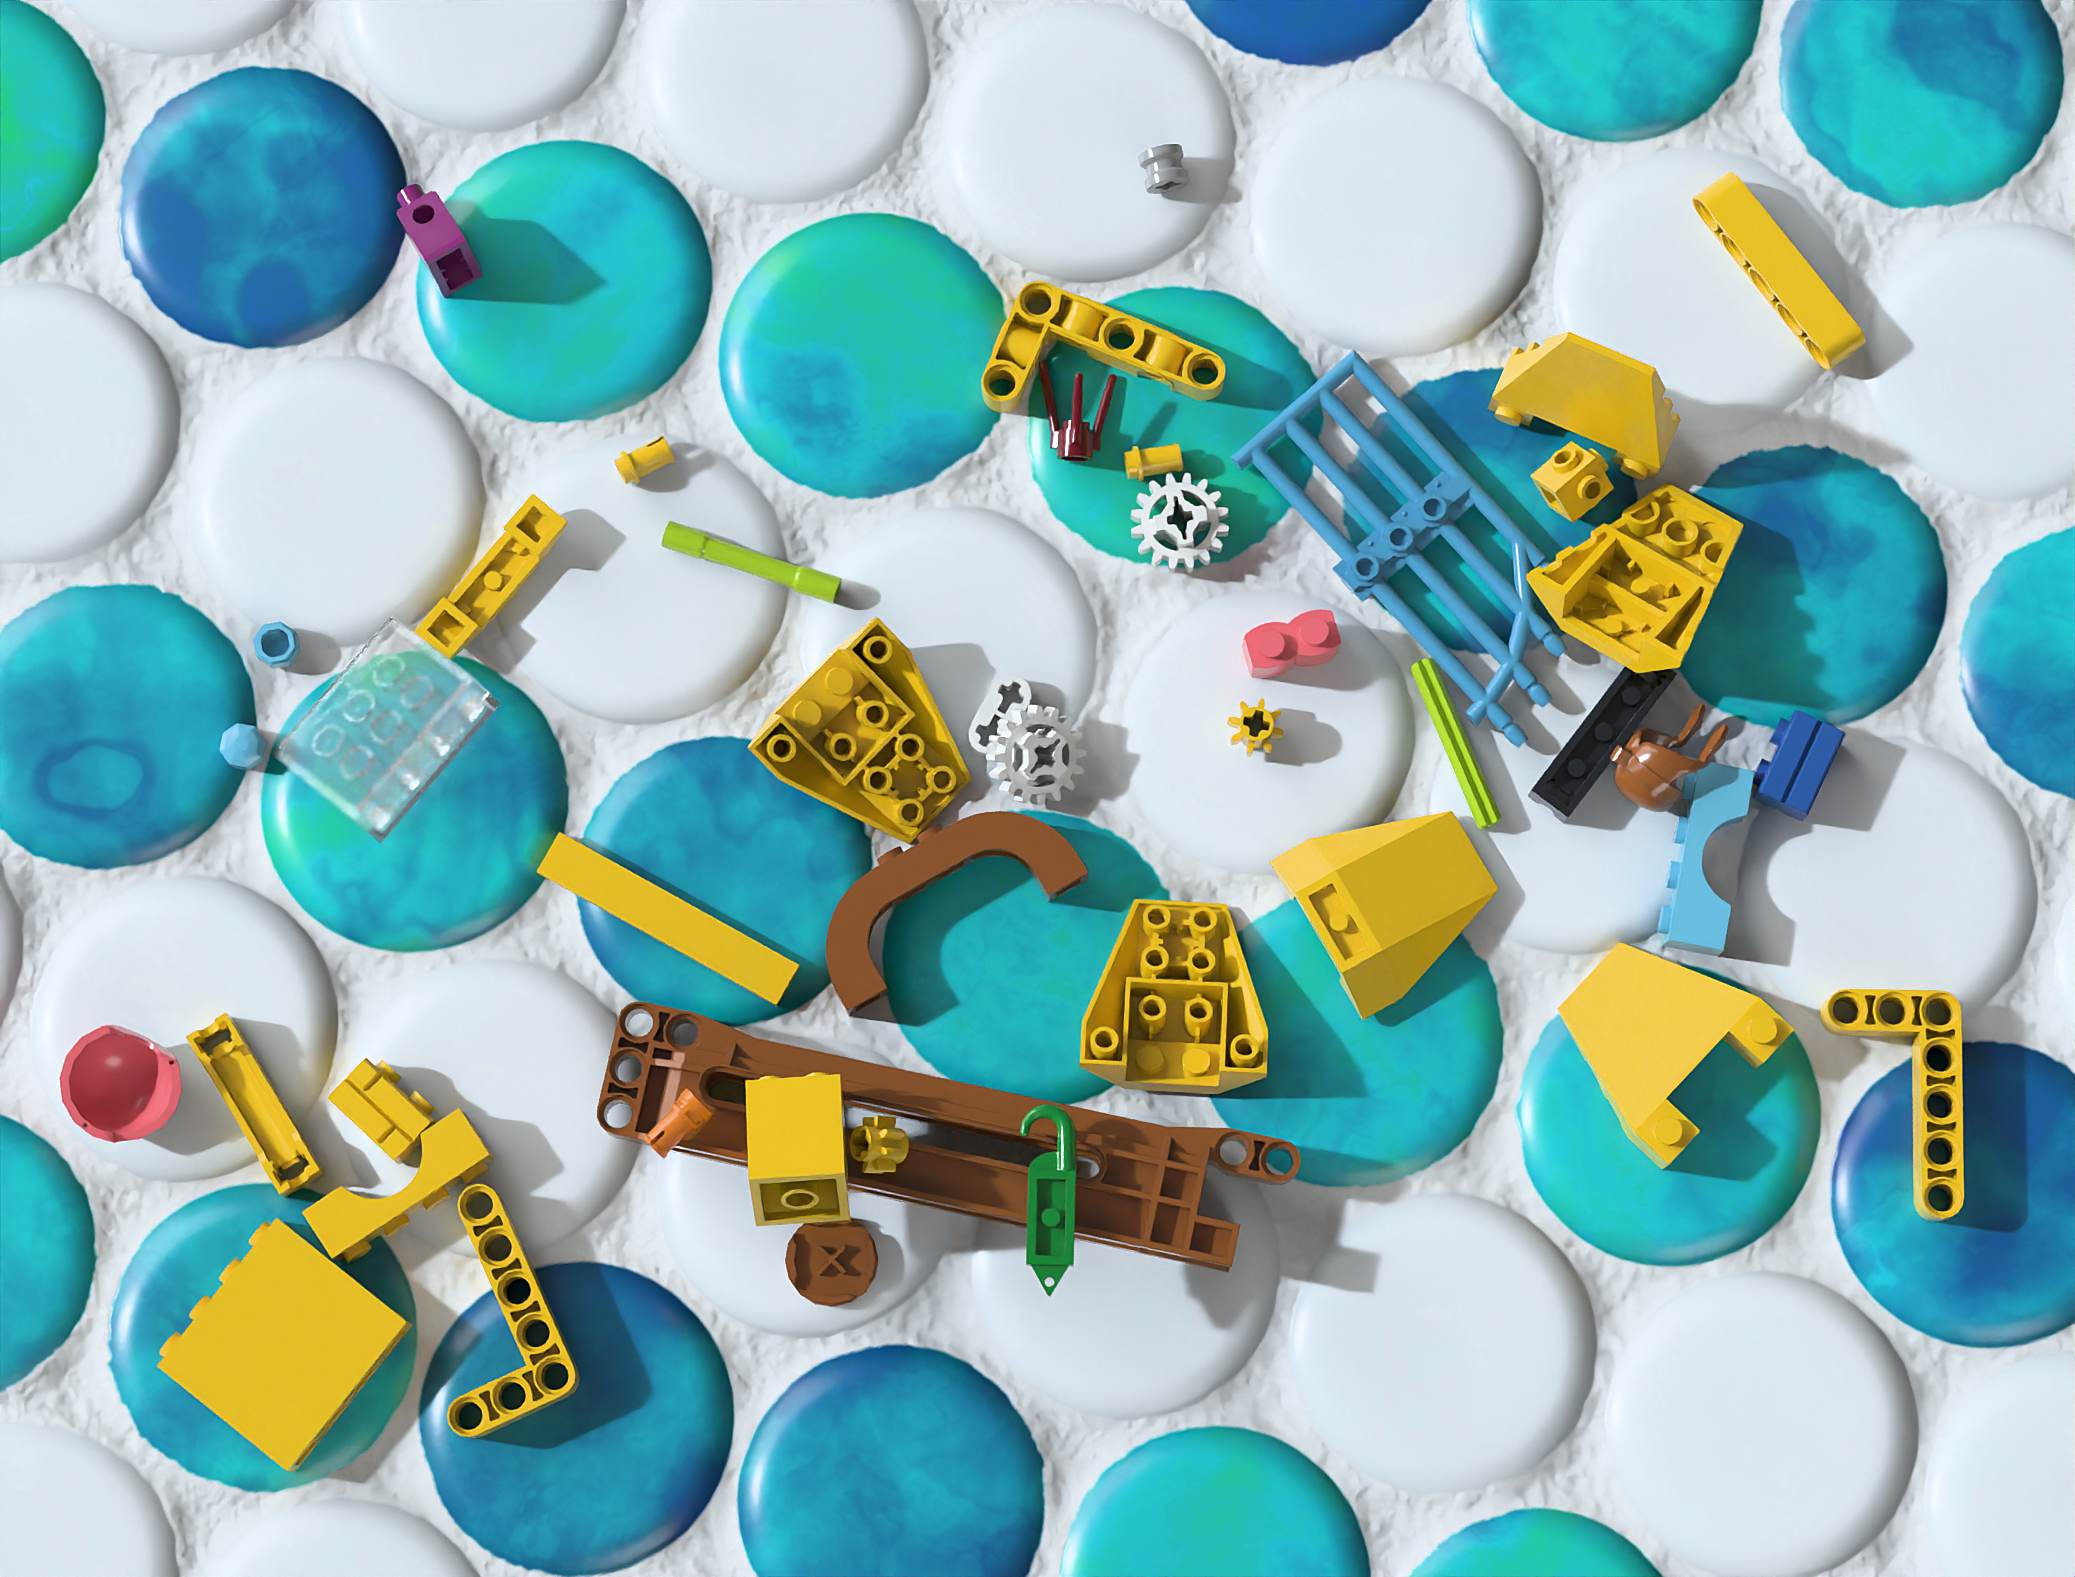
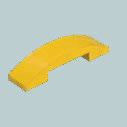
(494, 579)

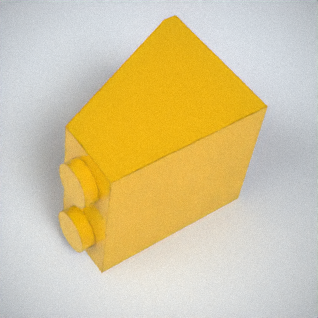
(797, 1149)

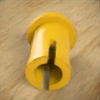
(643, 460)
(1152, 461)

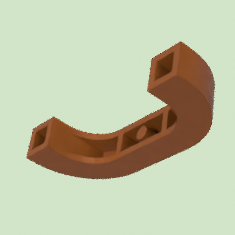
(910, 871)

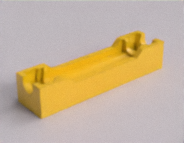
(255, 1105)

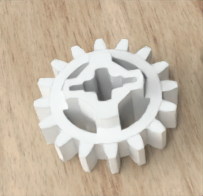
(1196, 517)
(1055, 752)

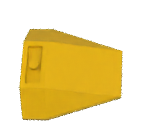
(866, 737)
(1387, 900)
(1176, 1004)

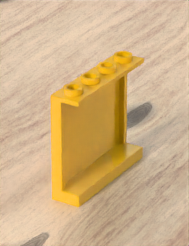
(282, 1344)

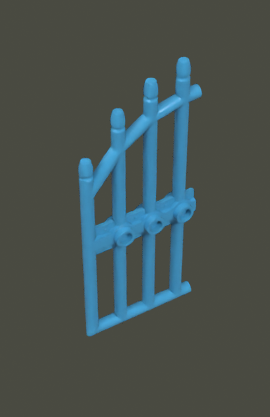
(1409, 531)

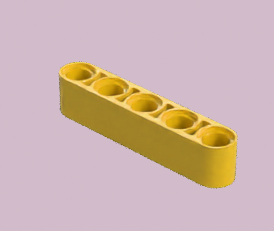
(1778, 271)

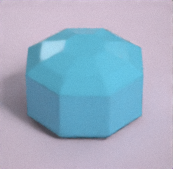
(276, 645)
(243, 746)

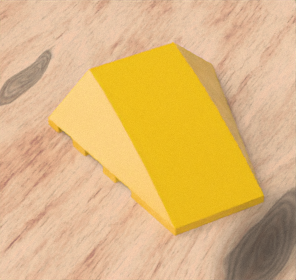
(1641, 580)

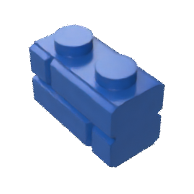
(1797, 764)

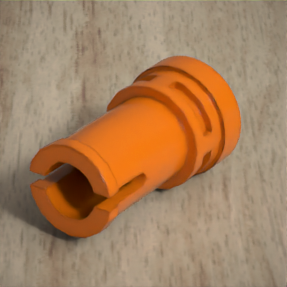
(686, 1114)

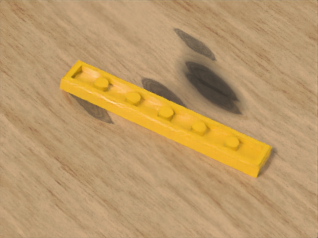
(668, 919)

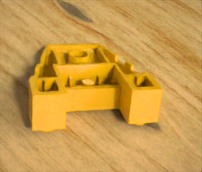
(1592, 395)
(1649, 1026)

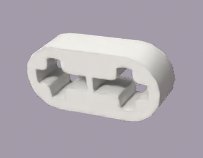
(990, 710)

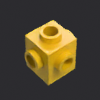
(1573, 481)

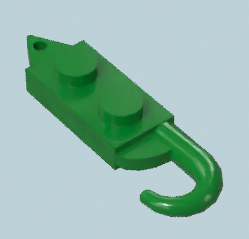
(1051, 1199)

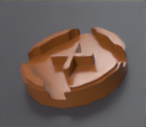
(831, 1262)

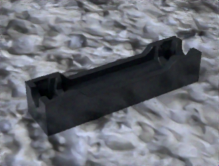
(1592, 744)

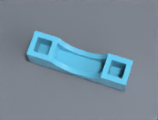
(1697, 915)

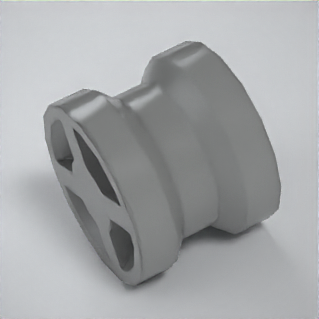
(1164, 168)

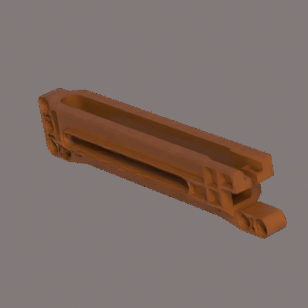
(1135, 1203)

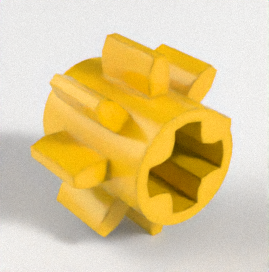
(1264, 736)
(879, 1144)

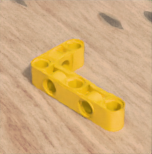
(1089, 328)

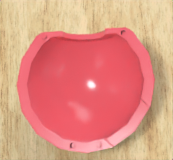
(119, 1084)

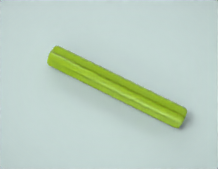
(1456, 743)

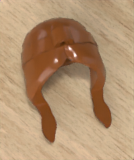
(1650, 770)

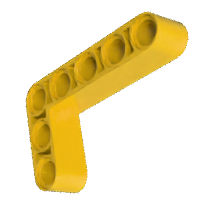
(1924, 1080)
(519, 1318)

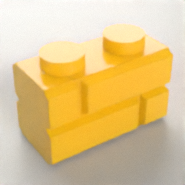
(383, 1109)

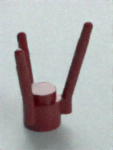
(1075, 440)

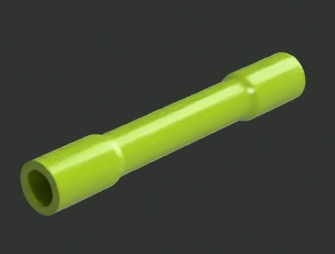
(703, 546)

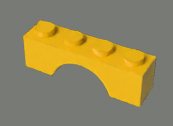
(449, 1154)

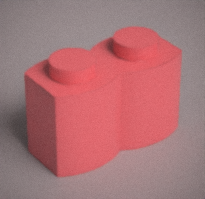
(1279, 646)

